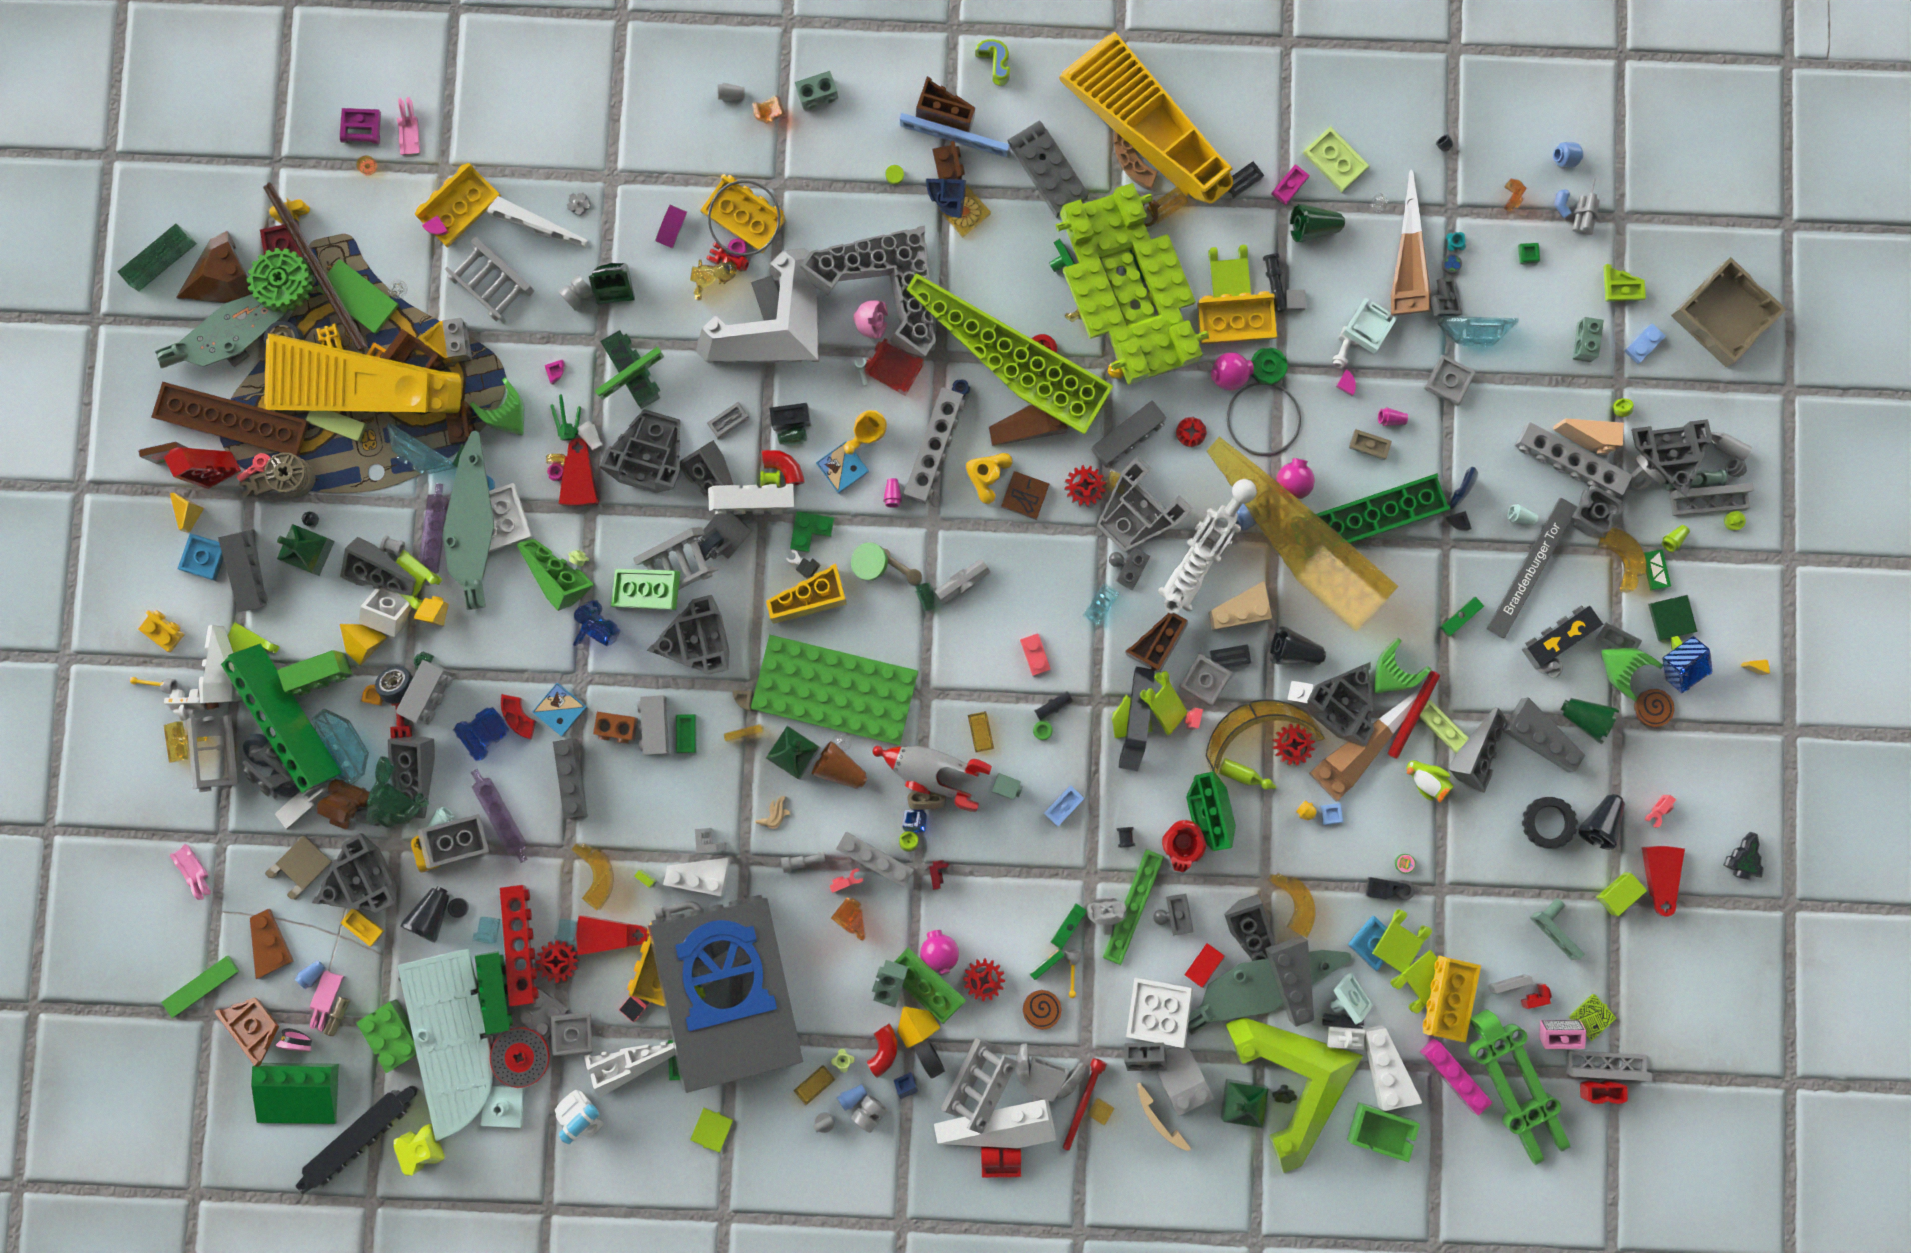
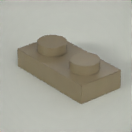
(1370, 444)

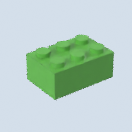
(315, 673)
(389, 1035)
(1383, 1132)

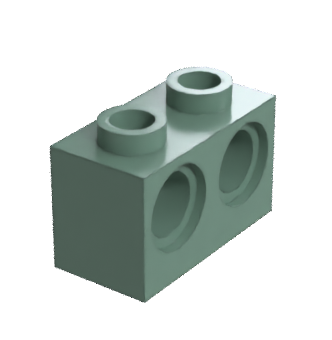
(814, 85)
(1588, 339)
(1007, 786)
(890, 983)

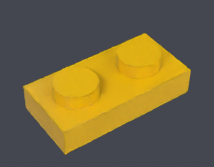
(362, 927)

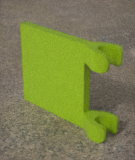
(1229, 275)
(420, 573)
(242, 638)
(1165, 703)
(1400, 945)
(1419, 978)

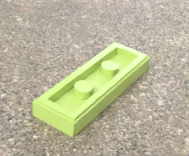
(337, 423)
(1443, 727)

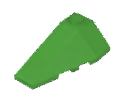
(556, 579)

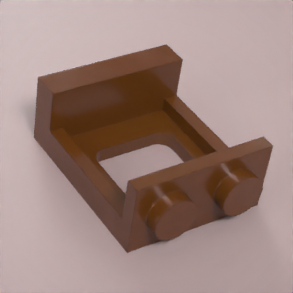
(405, 344)

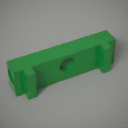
(1468, 612)
(1063, 934)

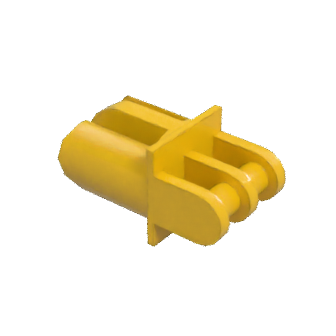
(296, 207)
(331, 340)

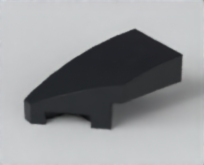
(1383, 888)

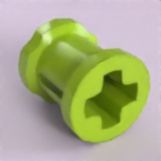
(770, 478)

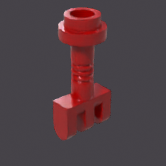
(741, 263)
(401, 727)

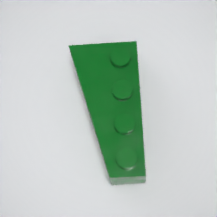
(492, 992)

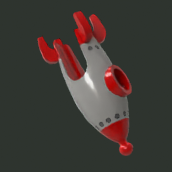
(920, 770)

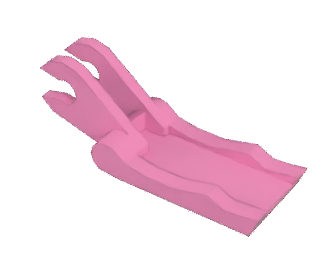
(408, 129)
(191, 870)
(324, 998)

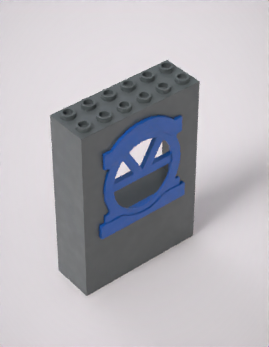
(736, 1041)

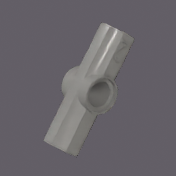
(962, 581)

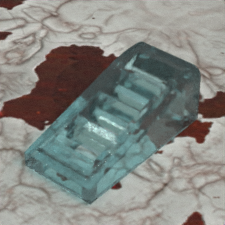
(1109, 589)

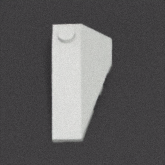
(216, 685)

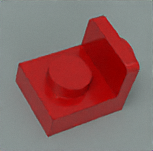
(1534, 1000)

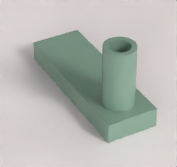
(1545, 923)

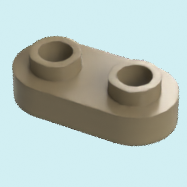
(924, 801)

